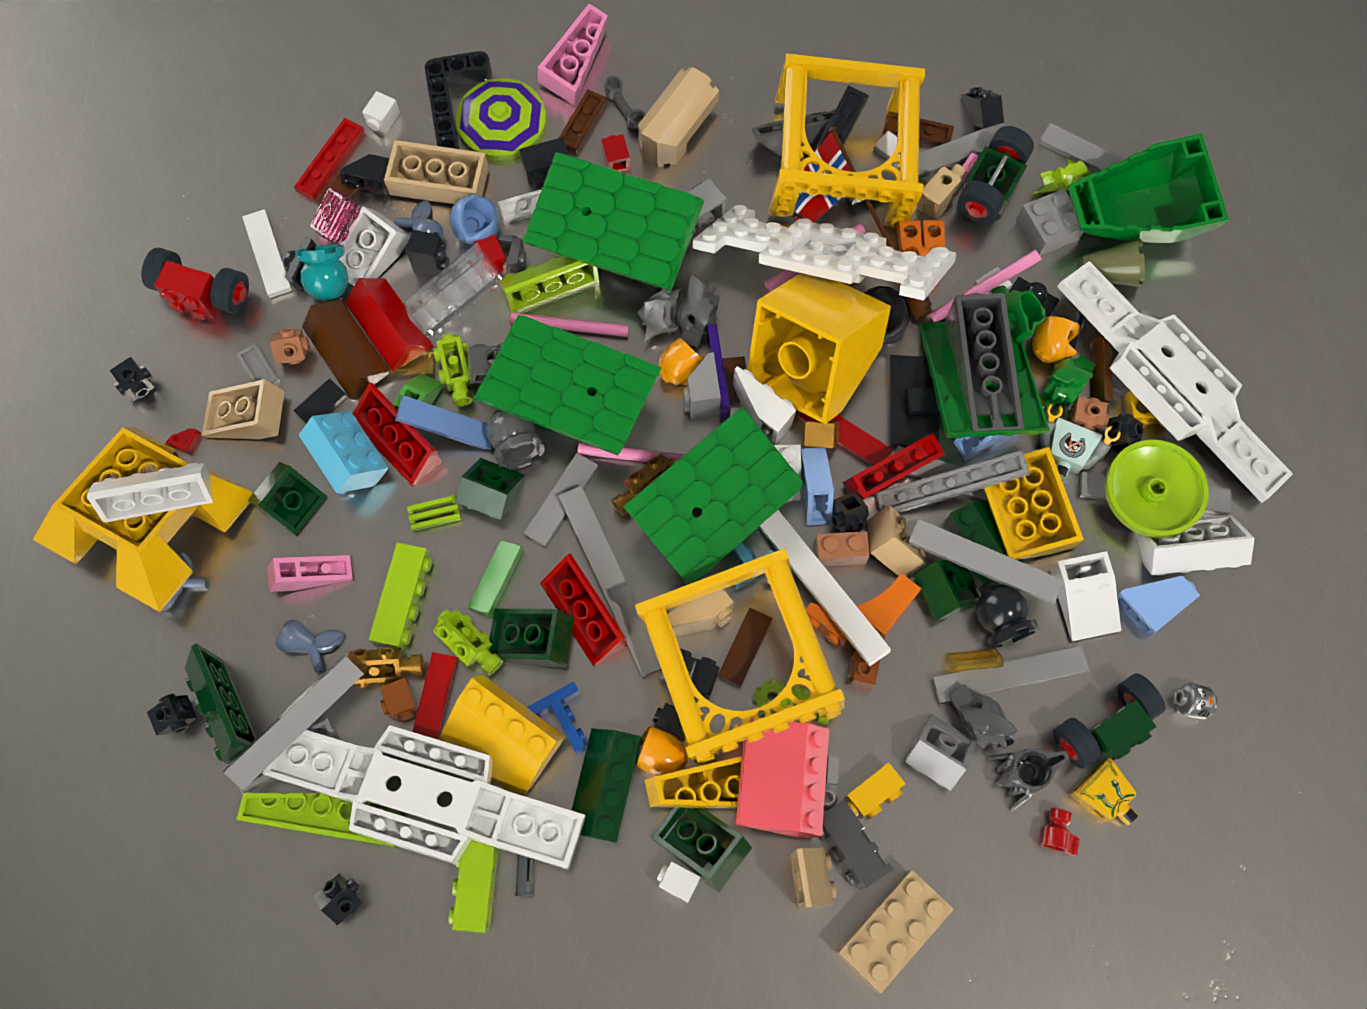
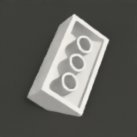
(151, 492)
(1205, 546)

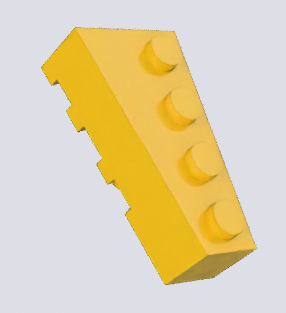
(697, 787)

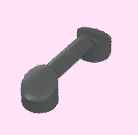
(613, 91)

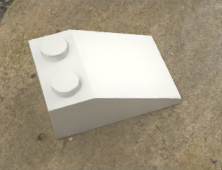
(372, 245)

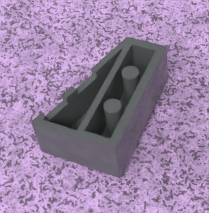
(853, 847)

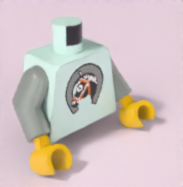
(1073, 445)

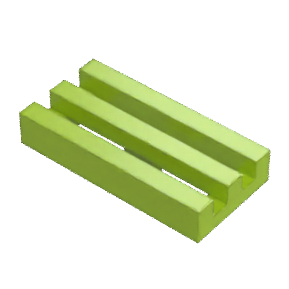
(433, 504)

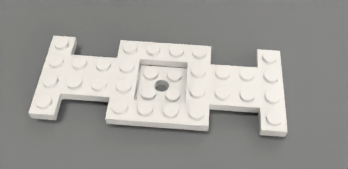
(793, 251)

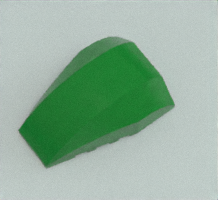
(1180, 200)

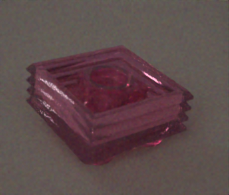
(335, 216)

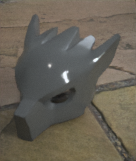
(697, 305)
(985, 724)
(1027, 771)

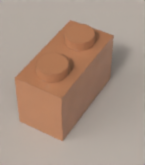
(842, 548)

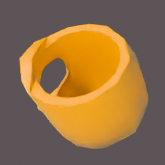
(1052, 339)
(678, 362)
(661, 752)

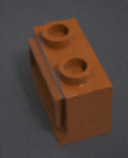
(860, 674)

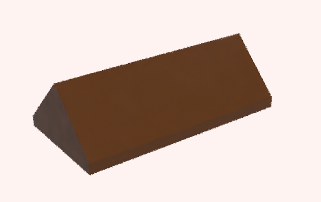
(344, 347)

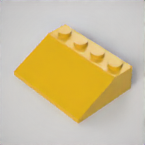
(1034, 510)
(502, 727)

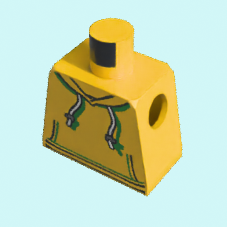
(1106, 793)

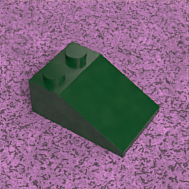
(532, 636)
(703, 844)

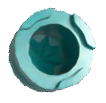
(323, 273)

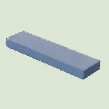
(443, 422)

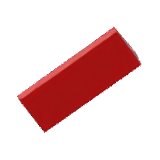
(386, 322)
(395, 440)
(592, 623)

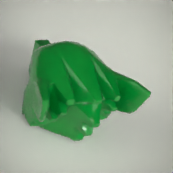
(1023, 312)
(1067, 380)

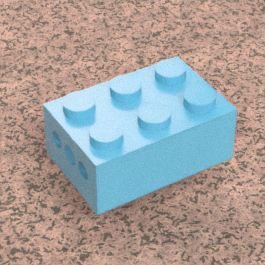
(343, 451)

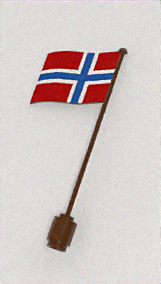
(815, 206)

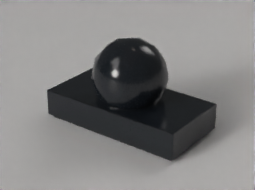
(293, 266)
(1047, 300)

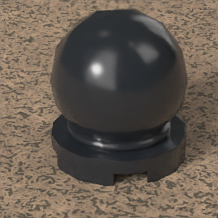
(1005, 614)

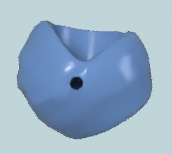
(474, 218)

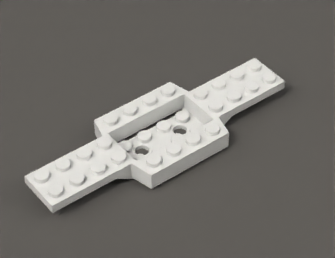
(1189, 365)
(477, 807)

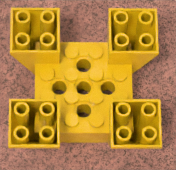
(144, 560)

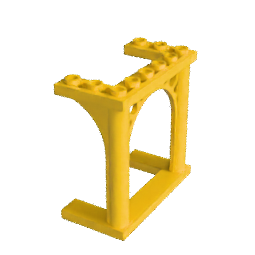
(905, 100)
(824, 698)

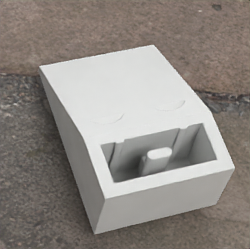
(767, 410)
(1088, 596)

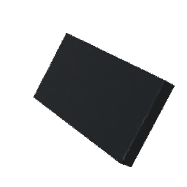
(904, 427)

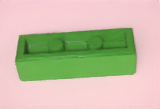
(496, 578)

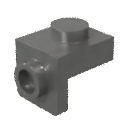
(515, 247)

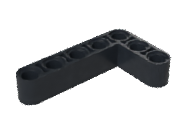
(446, 73)

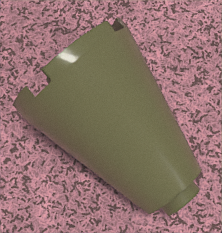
(1119, 263)

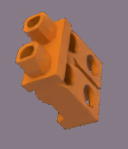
(920, 238)

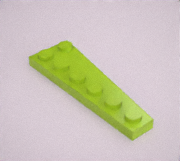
(305, 813)

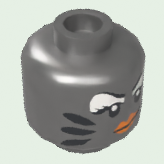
(1196, 701)

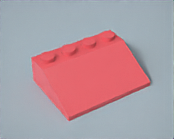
(784, 781)

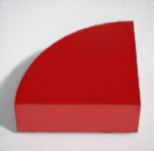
(184, 440)

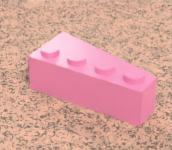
(572, 57)

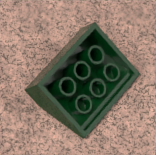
(218, 703)

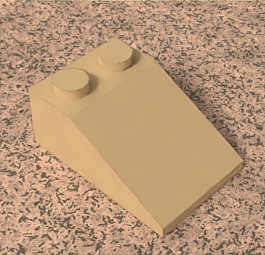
(244, 411)
(701, 614)
(812, 878)

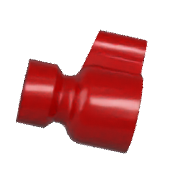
(1056, 834)

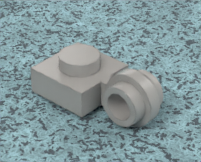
(831, 780)

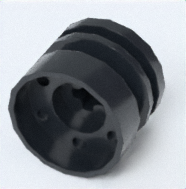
(898, 315)

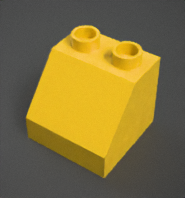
(816, 342)

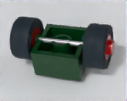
(996, 175)
(1118, 731)

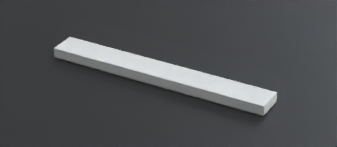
(825, 589)

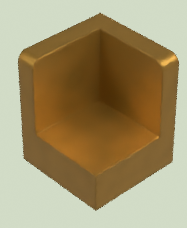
(821, 434)

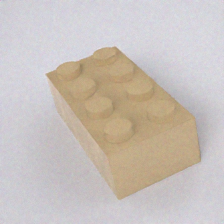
(435, 172)
(894, 931)

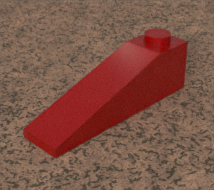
(894, 467)

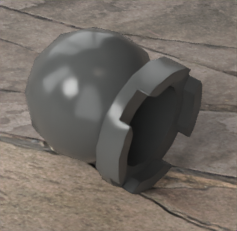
(513, 440)

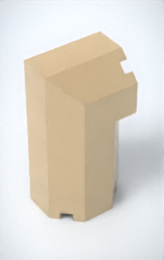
(676, 117)

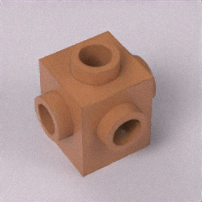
(289, 346)
(1089, 413)

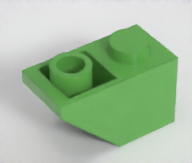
(420, 388)

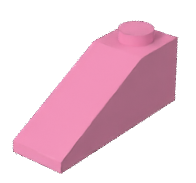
(307, 572)

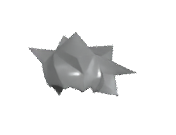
(660, 313)

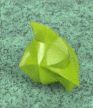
(1063, 177)

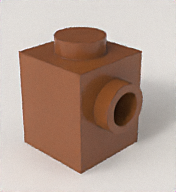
(399, 700)

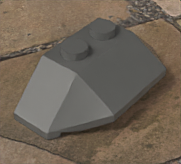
(772, 133)

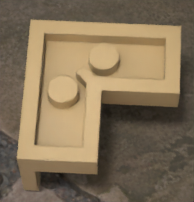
(890, 544)

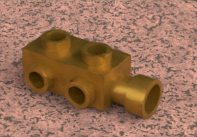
(640, 479)
(384, 665)

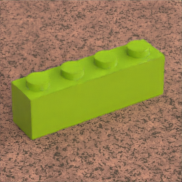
(400, 596)
(474, 888)

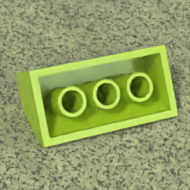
(546, 282)

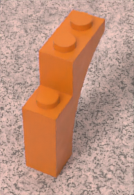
(880, 612)

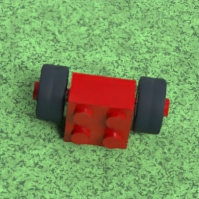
(193, 289)

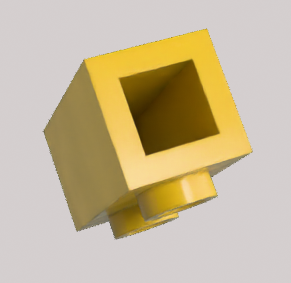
(874, 791)

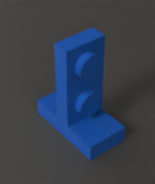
(564, 714)

